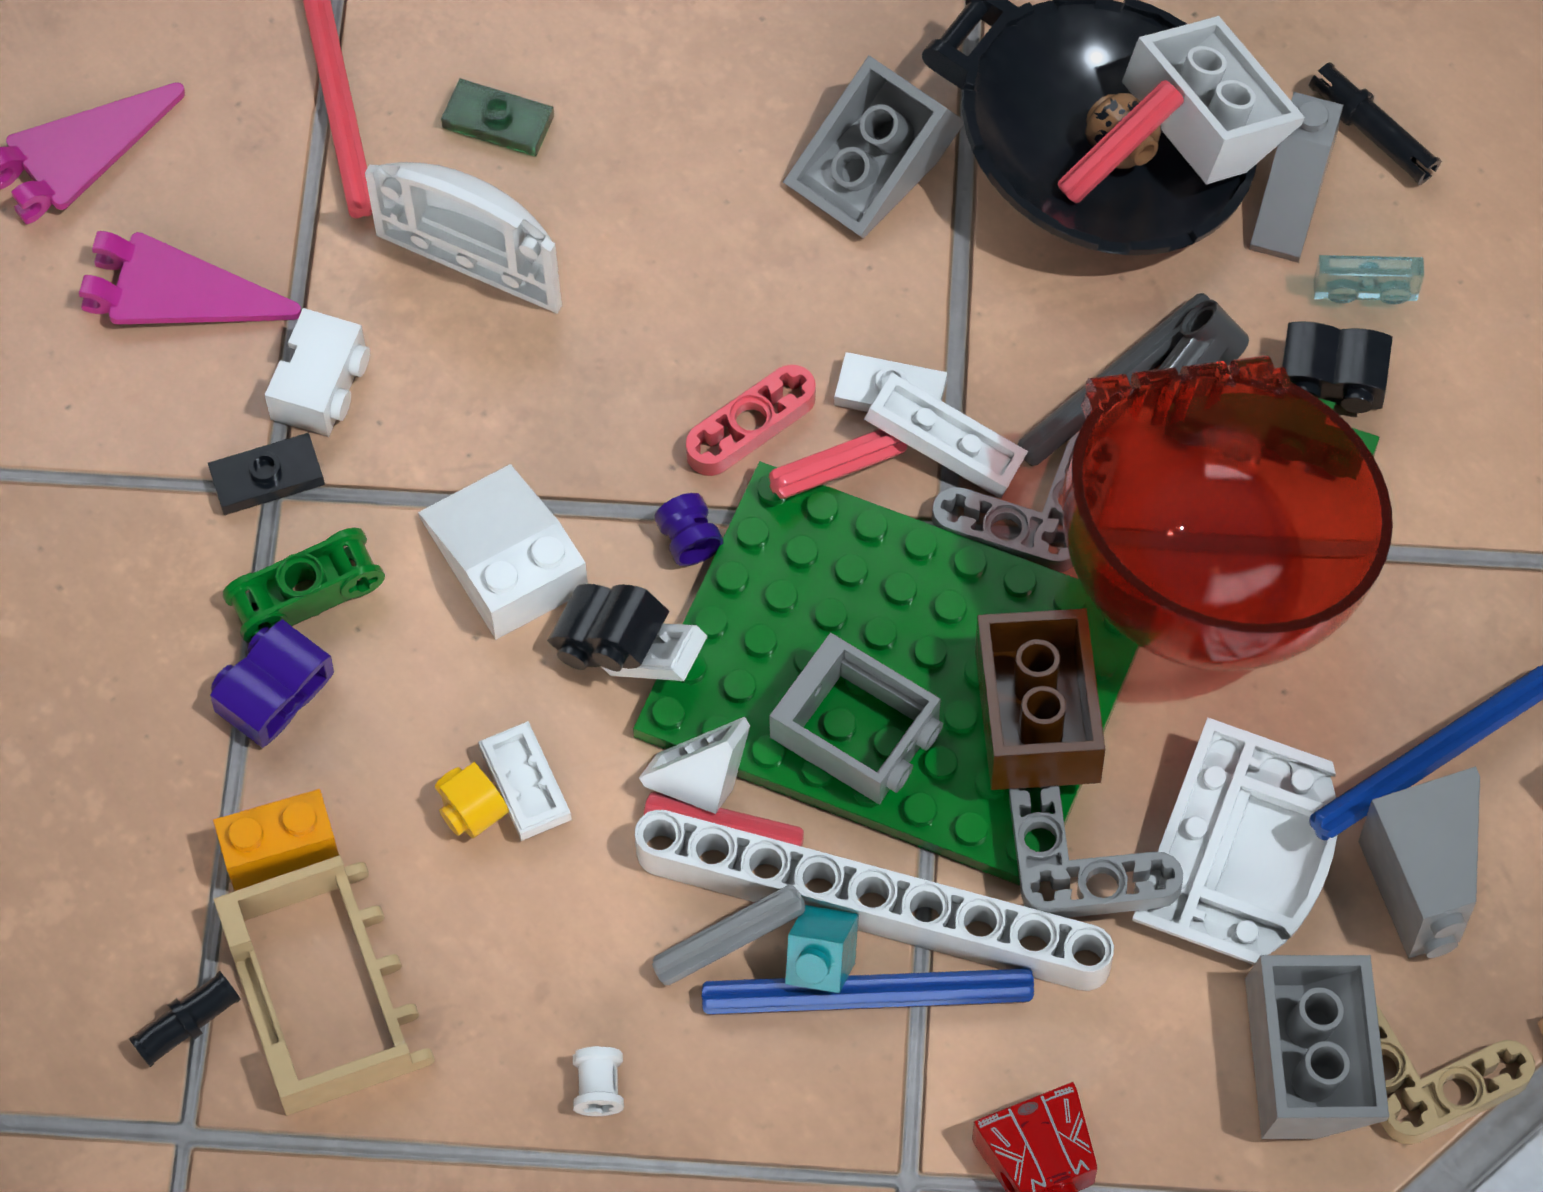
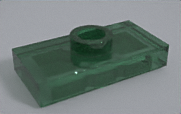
(497, 117)

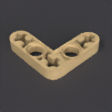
(1428, 1093)

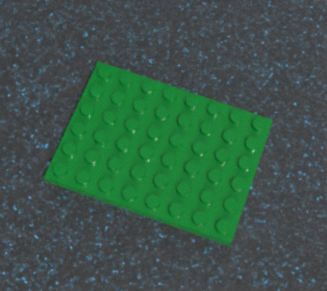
(907, 601)

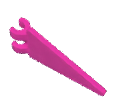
(78, 149)
(173, 287)

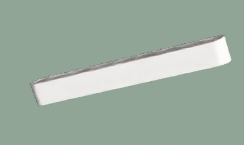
(890, 920)

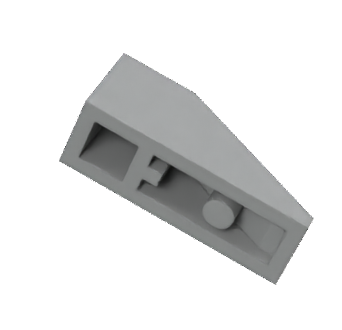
(1296, 180)

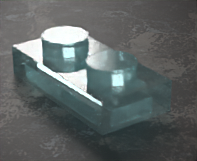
(1368, 278)

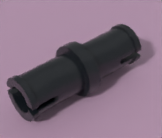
(185, 1019)

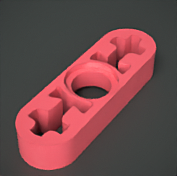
(771, 387)

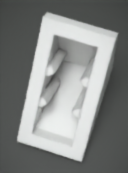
(701, 768)

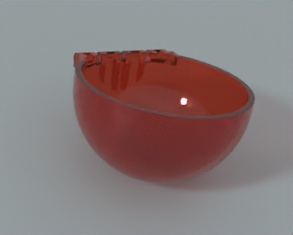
(1222, 513)

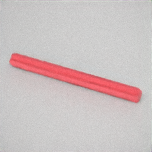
(339, 106)

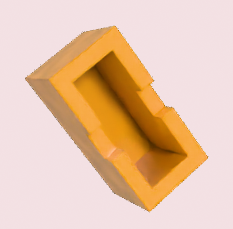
(275, 838)

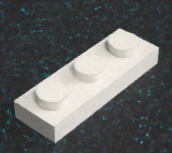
(946, 435)

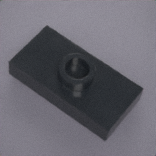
(266, 473)

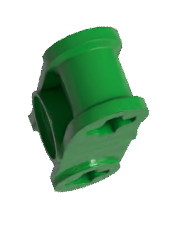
(324, 563)

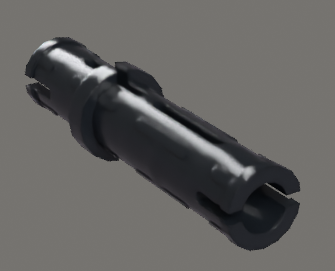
(1375, 123)

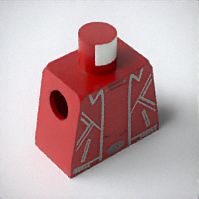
(1039, 1144)

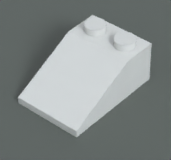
(506, 550)

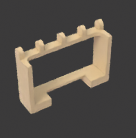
(284, 891)

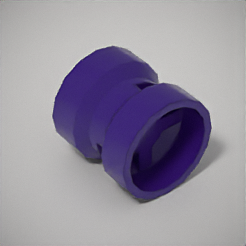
(687, 526)

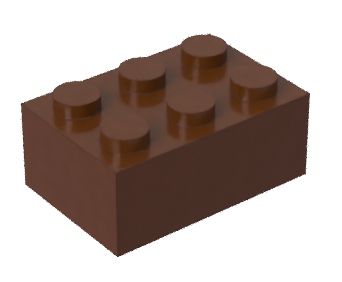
(1039, 699)

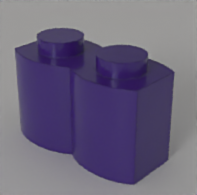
(271, 682)

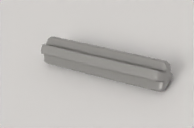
(728, 935)

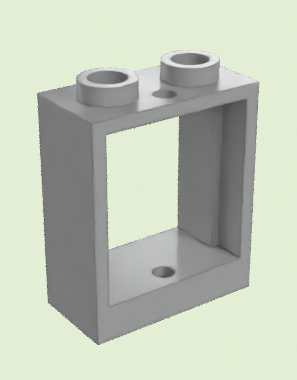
(813, 684)

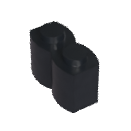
(1339, 364)
(607, 627)

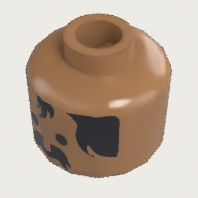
(1107, 114)

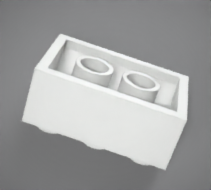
(1230, 102)

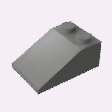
(873, 148)

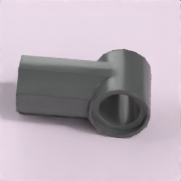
(1207, 338)

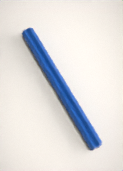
(1429, 754)
(871, 991)

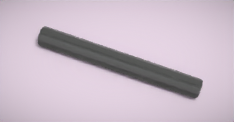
(1141, 357)

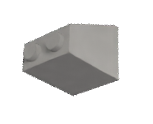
(1426, 859)

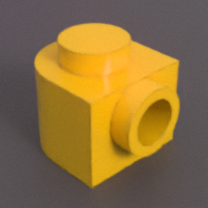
(469, 800)

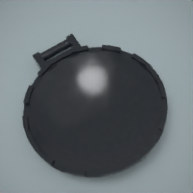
(1028, 115)

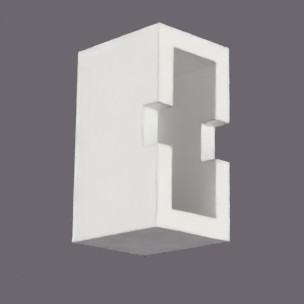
(317, 381)

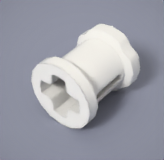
(598, 1081)

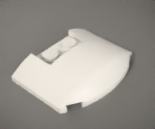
(465, 228)
(1245, 844)

